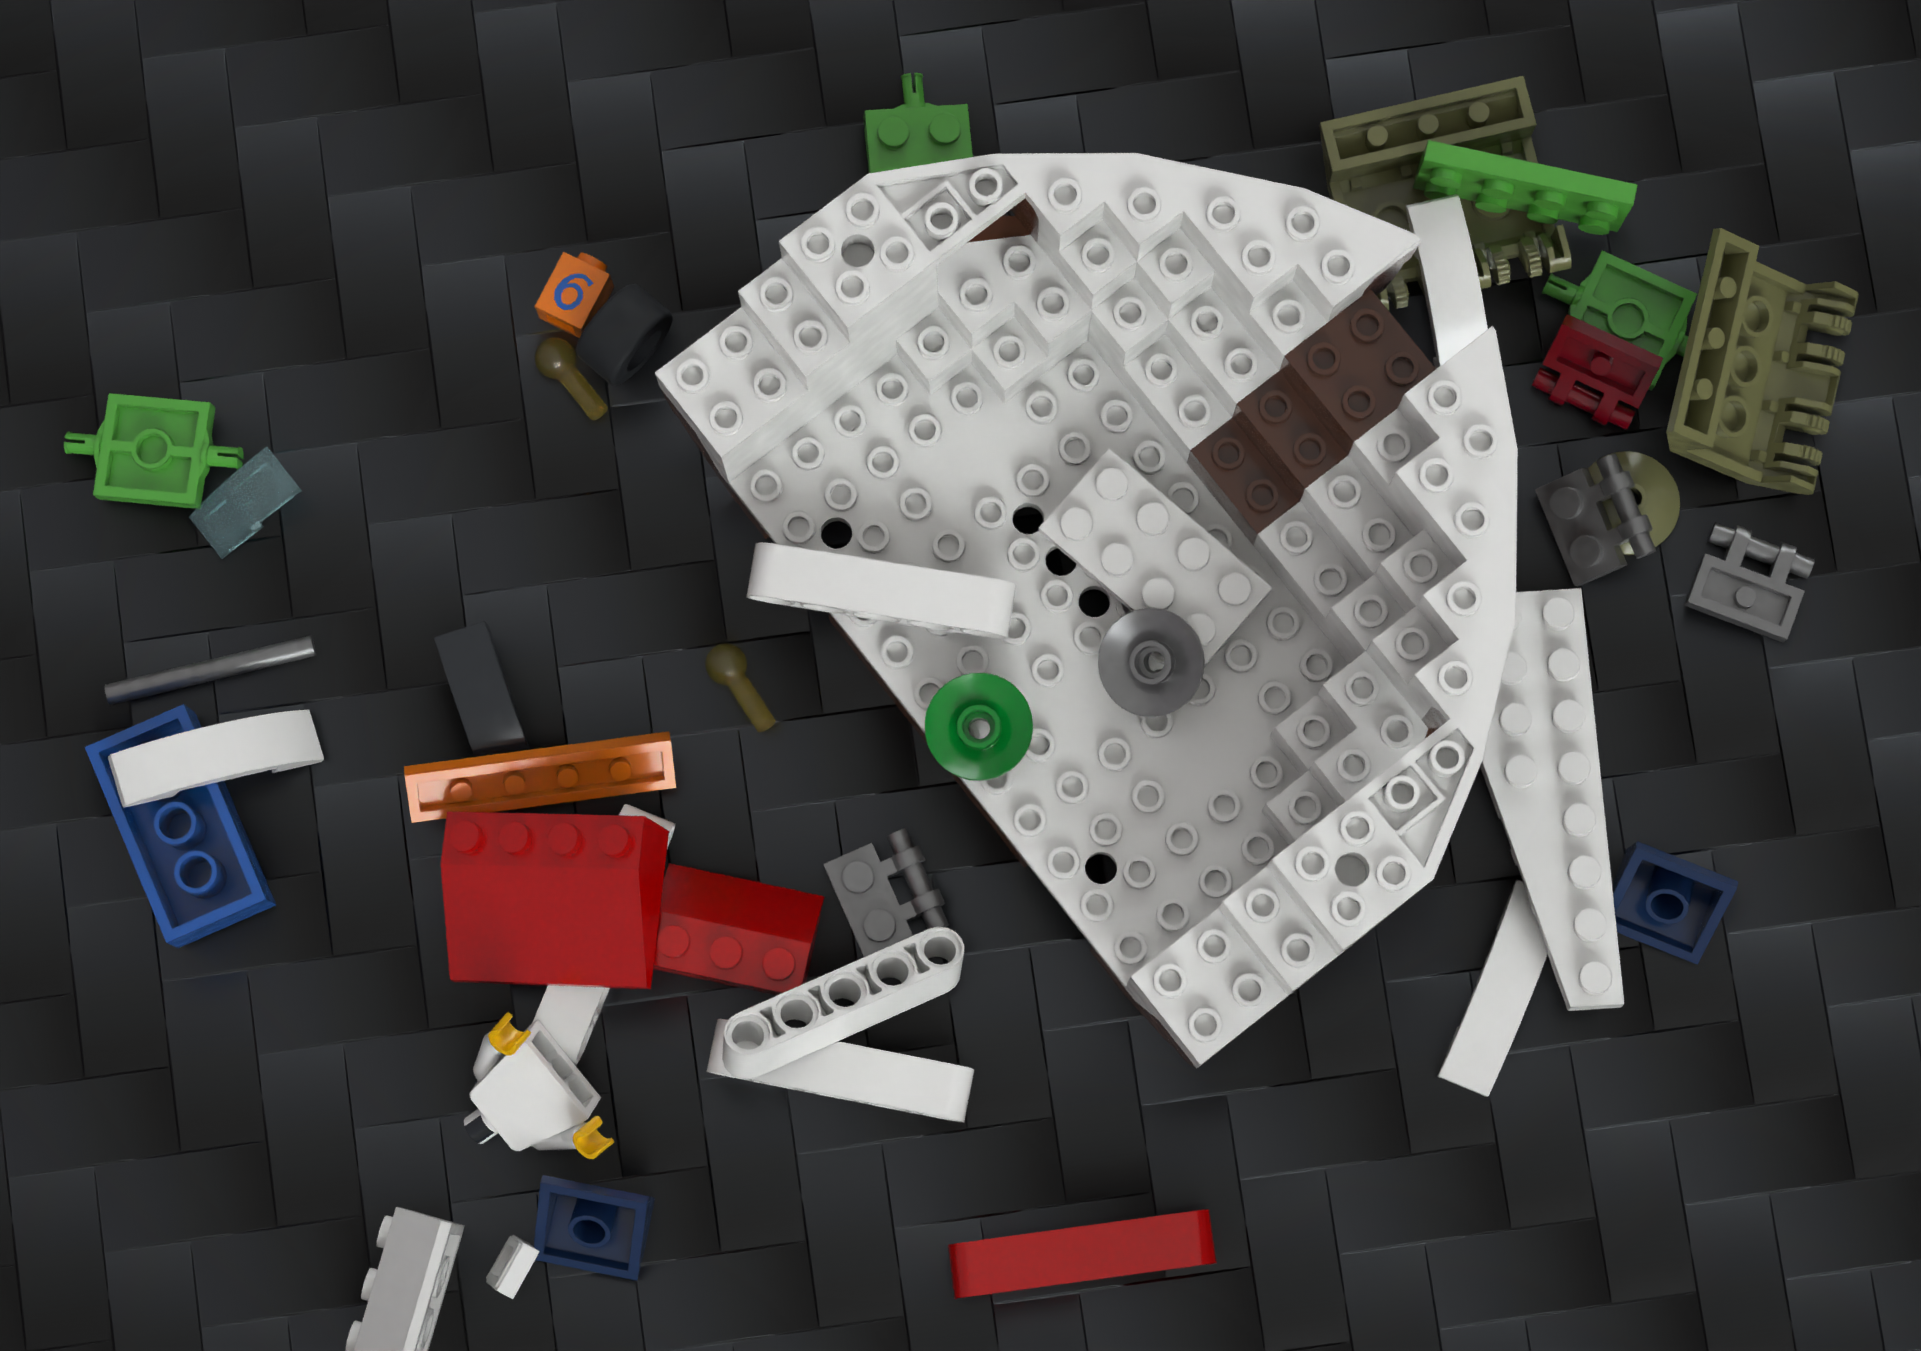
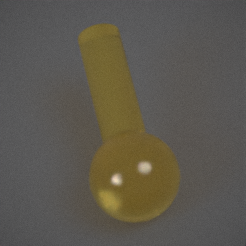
(557, 360)
(727, 666)

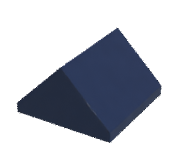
(1669, 901)
(592, 1227)

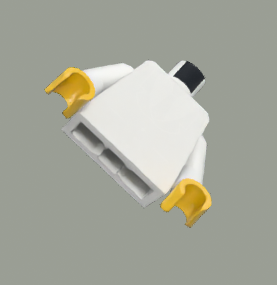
(532, 1094)

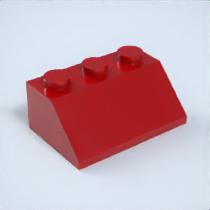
(735, 930)

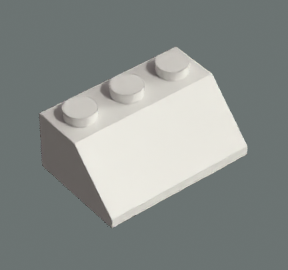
(408, 1284)

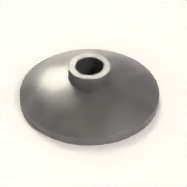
(1126, 669)

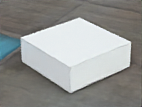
(512, 1266)

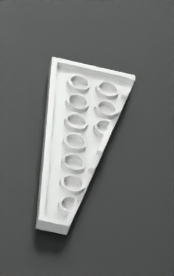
(1550, 794)

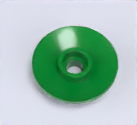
(973, 699)

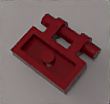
(1602, 363)

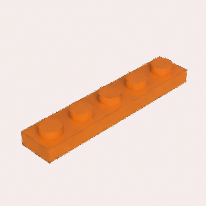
(540, 776)

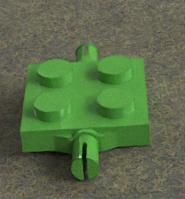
(916, 131)
(1629, 306)
(154, 451)

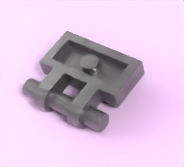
(1582, 526)
(1742, 595)
(870, 901)

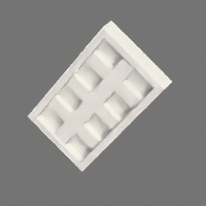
(1153, 552)

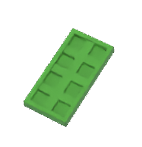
(1524, 186)

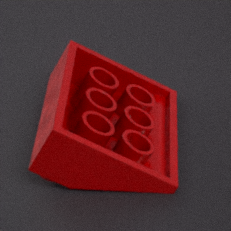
(552, 898)

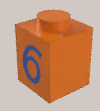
(574, 292)

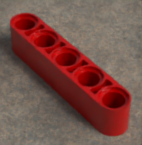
(1081, 1253)

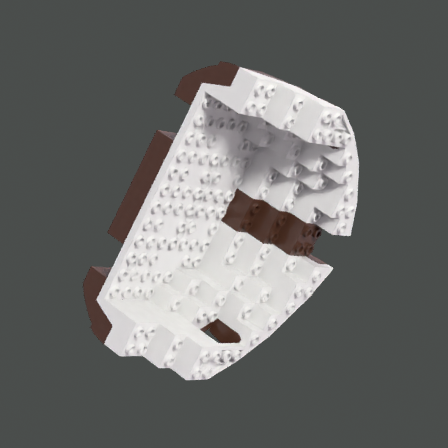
(1233, 349)

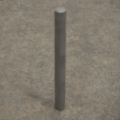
(210, 670)

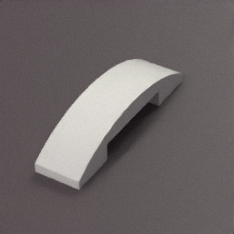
(1448, 275)
(215, 755)
(1498, 998)

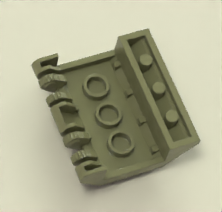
(1376, 156)
(1752, 367)

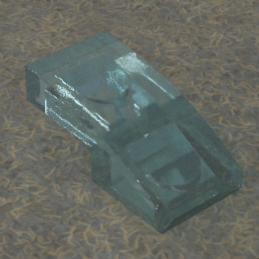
(243, 502)

